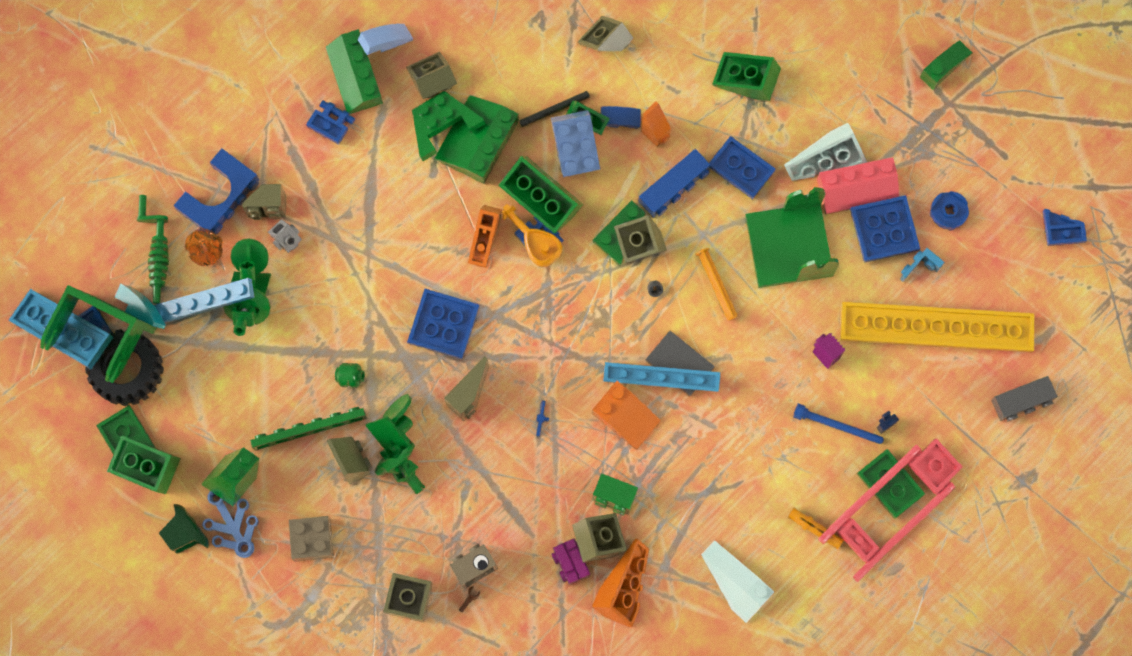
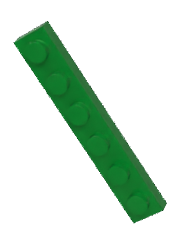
(300, 430)

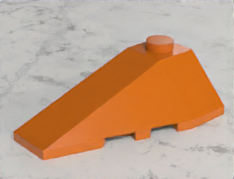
(620, 591)

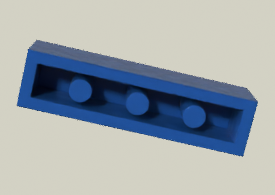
(674, 183)

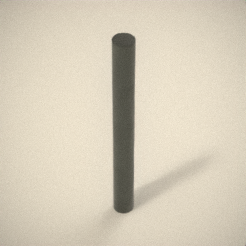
(553, 109)

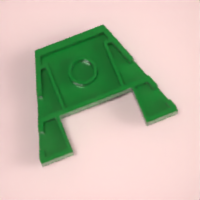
(436, 116)

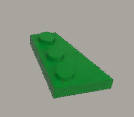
(607, 238)

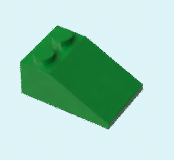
(747, 75)
(143, 465)

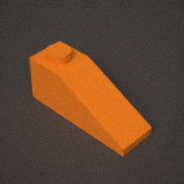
(655, 125)
(484, 235)

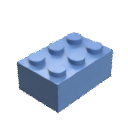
(575, 143)

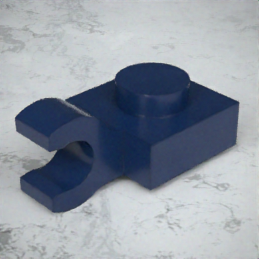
(887, 421)

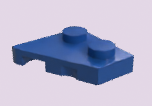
(1062, 229)

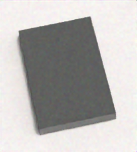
(675, 353)

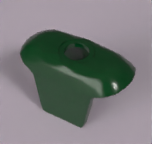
(182, 531)

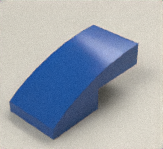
(622, 116)

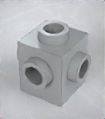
(285, 236)

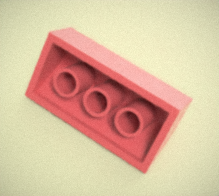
(858, 185)

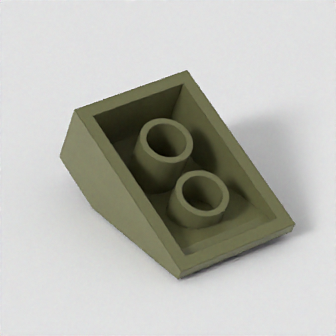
(466, 394)
(349, 458)

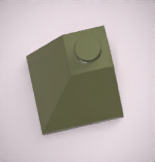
(606, 35)
(639, 238)

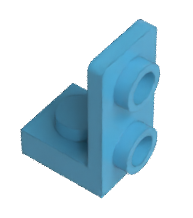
(931, 261)

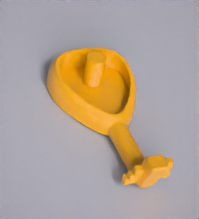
(541, 246)

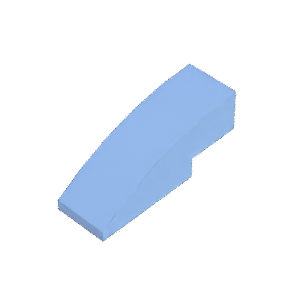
(384, 38)

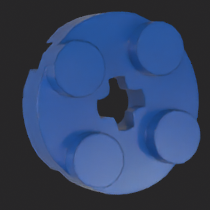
(945, 220)

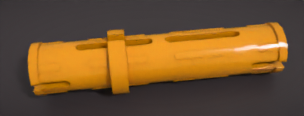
(795, 515)

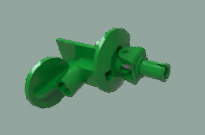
(250, 259)
(391, 434)

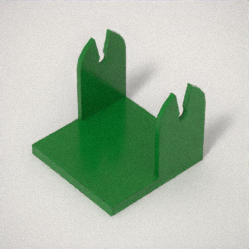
(791, 241)
(65, 308)

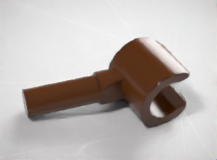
(468, 600)

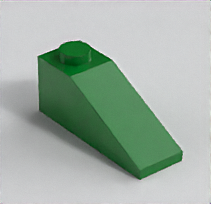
(945, 64)

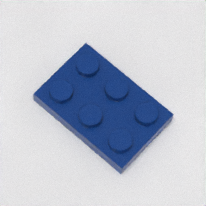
(741, 167)

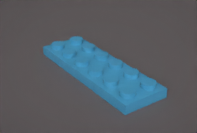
(79, 337)

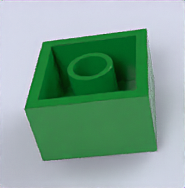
(614, 494)

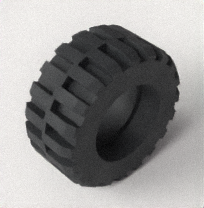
(139, 386)

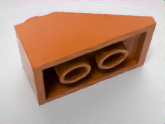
(626, 415)

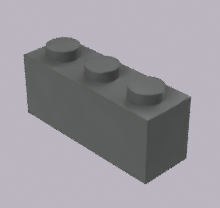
(1024, 399)

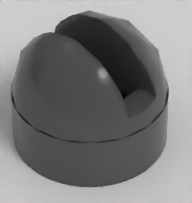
(659, 288)

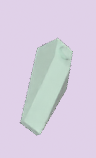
(739, 585)

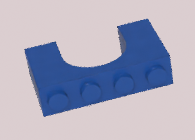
(212, 217)

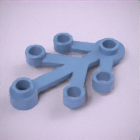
(232, 527)

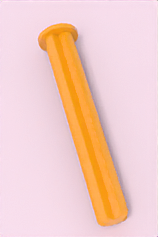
(717, 284)

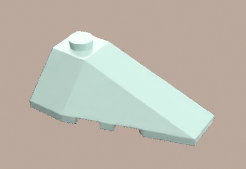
(831, 152)

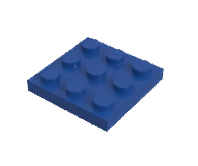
(885, 229)
(443, 324)

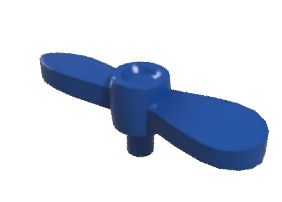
(541, 418)

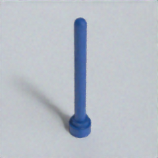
(802, 413)

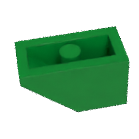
(598, 120)

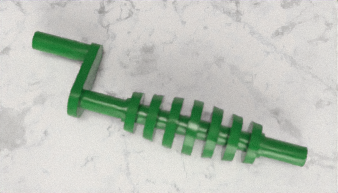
(158, 256)

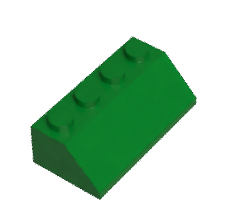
(353, 73)
(540, 194)

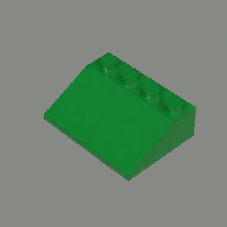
(478, 151)

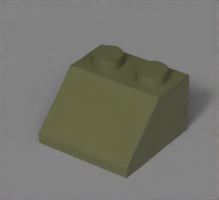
(432, 75)

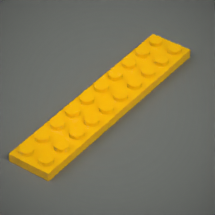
(937, 327)

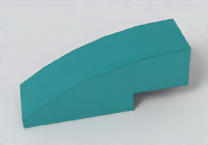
(139, 306)

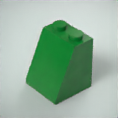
(233, 475)

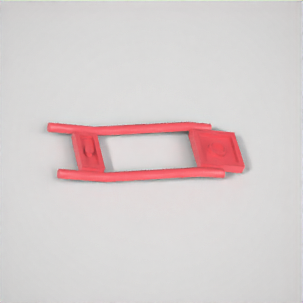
(933, 466)

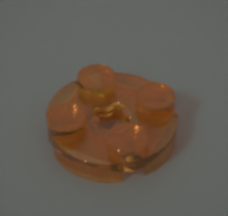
(210, 240)

